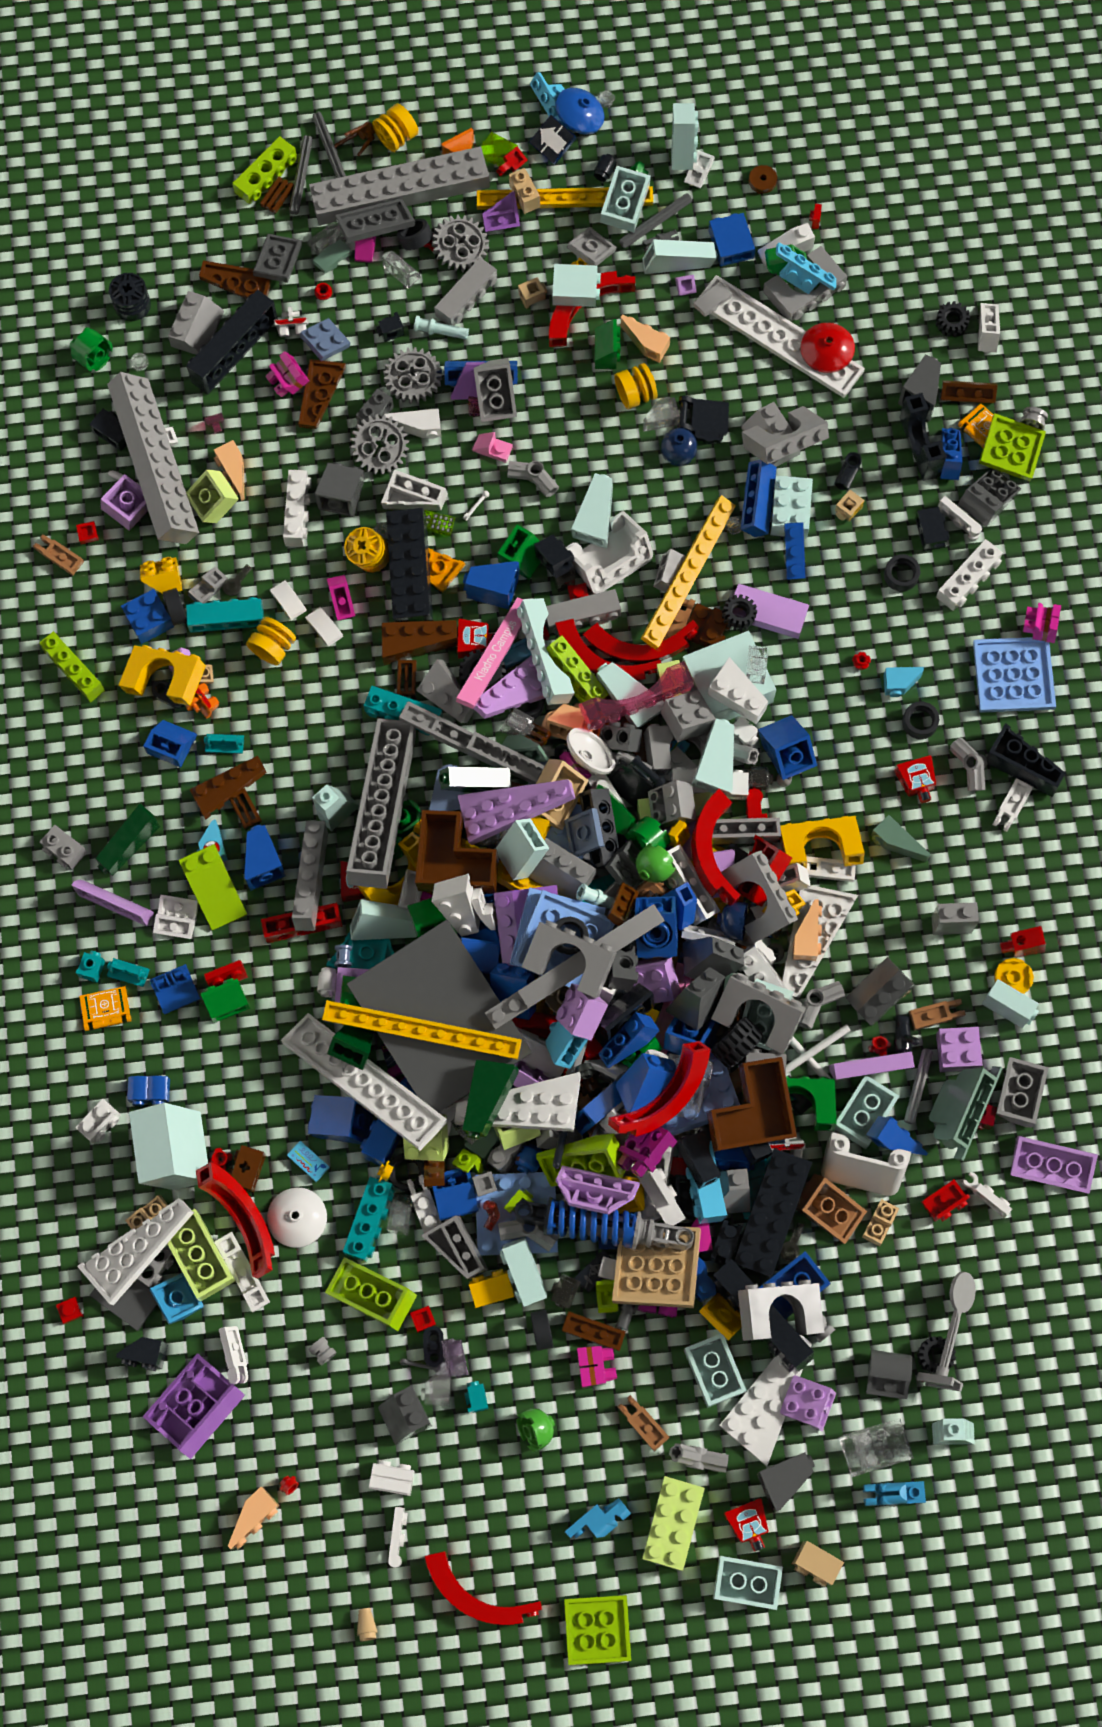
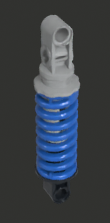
(629, 1230)

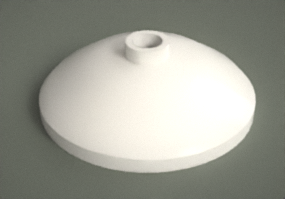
(590, 751)
(304, 1229)

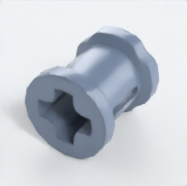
(343, 956)

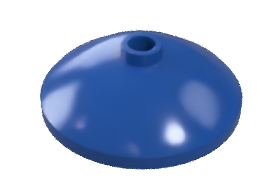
(579, 110)

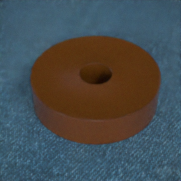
(763, 172)

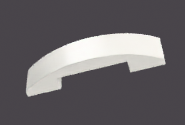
(241, 1271)

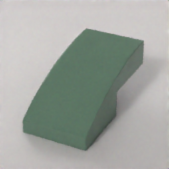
(329, 258)

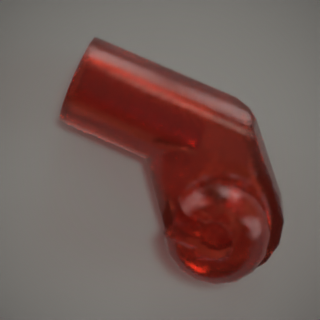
(493, 1214)

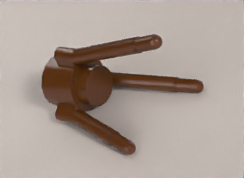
(364, 131)
(590, 1086)

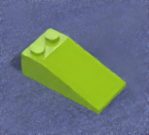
(213, 886)
(591, 1154)
(371, 1293)

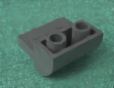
(889, 1374)

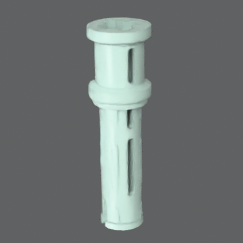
(432, 327)
(593, 896)

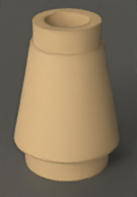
(366, 1625)

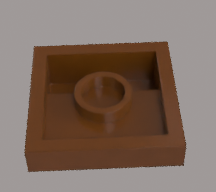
(710, 625)

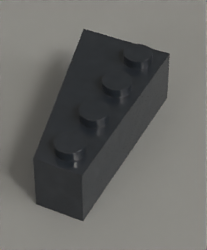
(1024, 762)

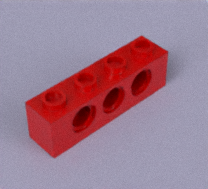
(282, 926)

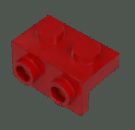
(233, 970)
(945, 1200)

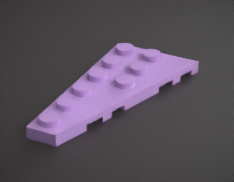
(511, 691)
(496, 810)

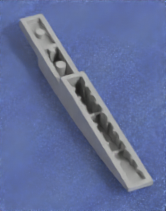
(472, 743)
(571, 968)

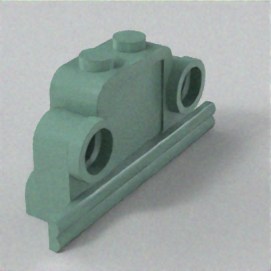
(961, 1107)

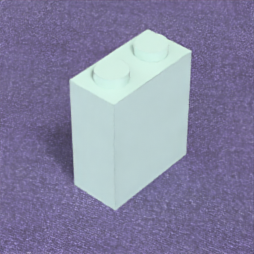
(576, 285)
(521, 849)
(1011, 1004)

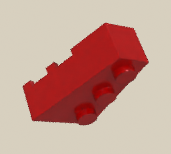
(778, 863)

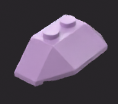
(595, 1190)

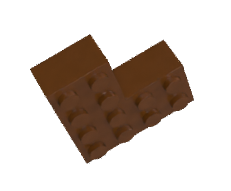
(443, 858)
(766, 1110)

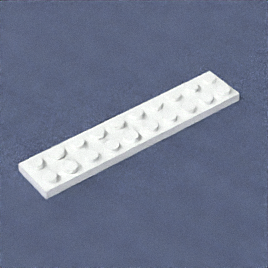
(778, 336)
(369, 1087)

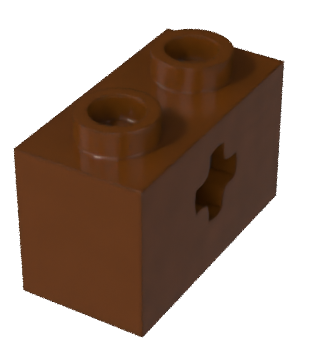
(255, 1161)

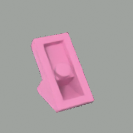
(490, 446)

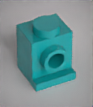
(93, 972)
(476, 1397)

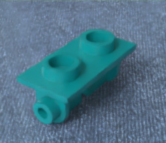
(224, 743)
(127, 972)

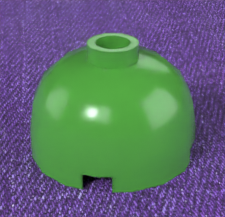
(654, 864)
(536, 1427)

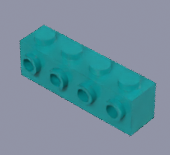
(224, 615)
(390, 705)
(368, 1219)

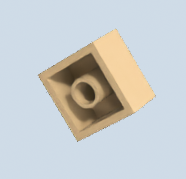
(817, 1563)

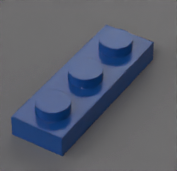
(794, 550)

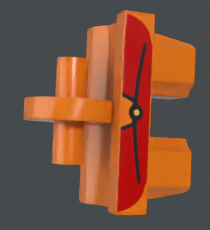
(201, 703)

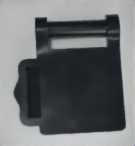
(708, 419)
(631, 783)

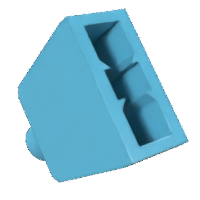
(563, 1045)

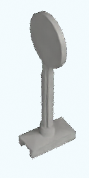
(962, 1298)

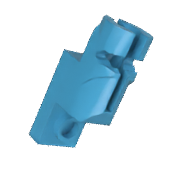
(895, 1493)
(599, 1521)

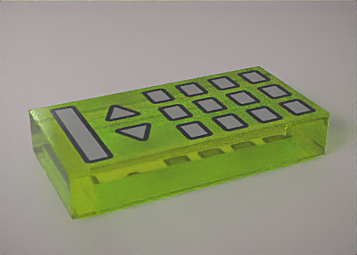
(439, 523)

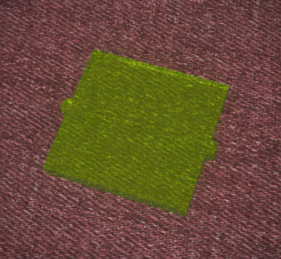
(495, 148)

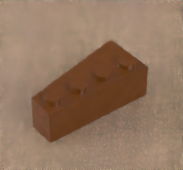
(416, 638)

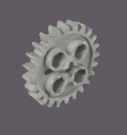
(470, 232)
(415, 389)
(394, 452)

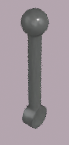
(405, 1362)

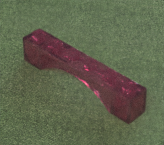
(601, 711)

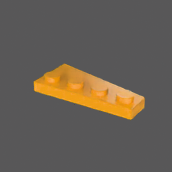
(443, 569)

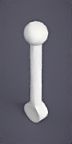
(485, 494)

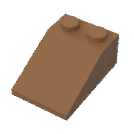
(830, 1208)

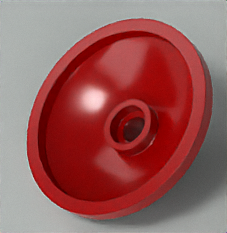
(827, 356)

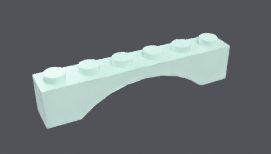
(555, 683)

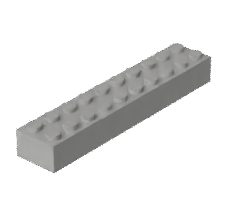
(412, 181)
(153, 458)
(381, 804)

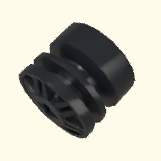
(129, 296)

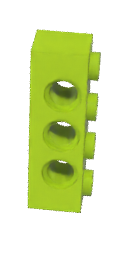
(268, 162)
(72, 666)
(582, 679)

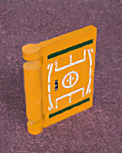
(977, 424)
(105, 1008)

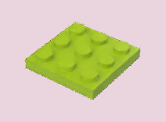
(1012, 447)
(597, 1630)

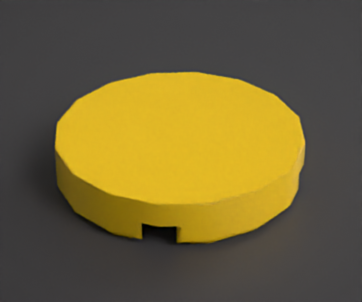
(1015, 974)

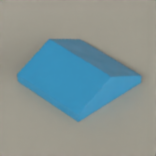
(176, 1299)

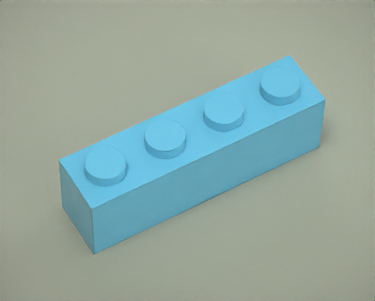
(708, 1200)

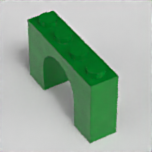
(821, 1096)

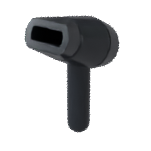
(903, 1039)

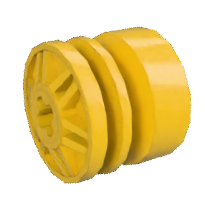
(395, 127)
(634, 386)
(375, 554)
(271, 641)

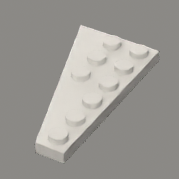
(834, 911)
(537, 1105)
(130, 1254)
(757, 1415)

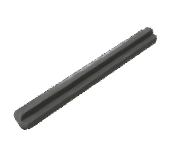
(328, 144)
(300, 175)
(656, 220)

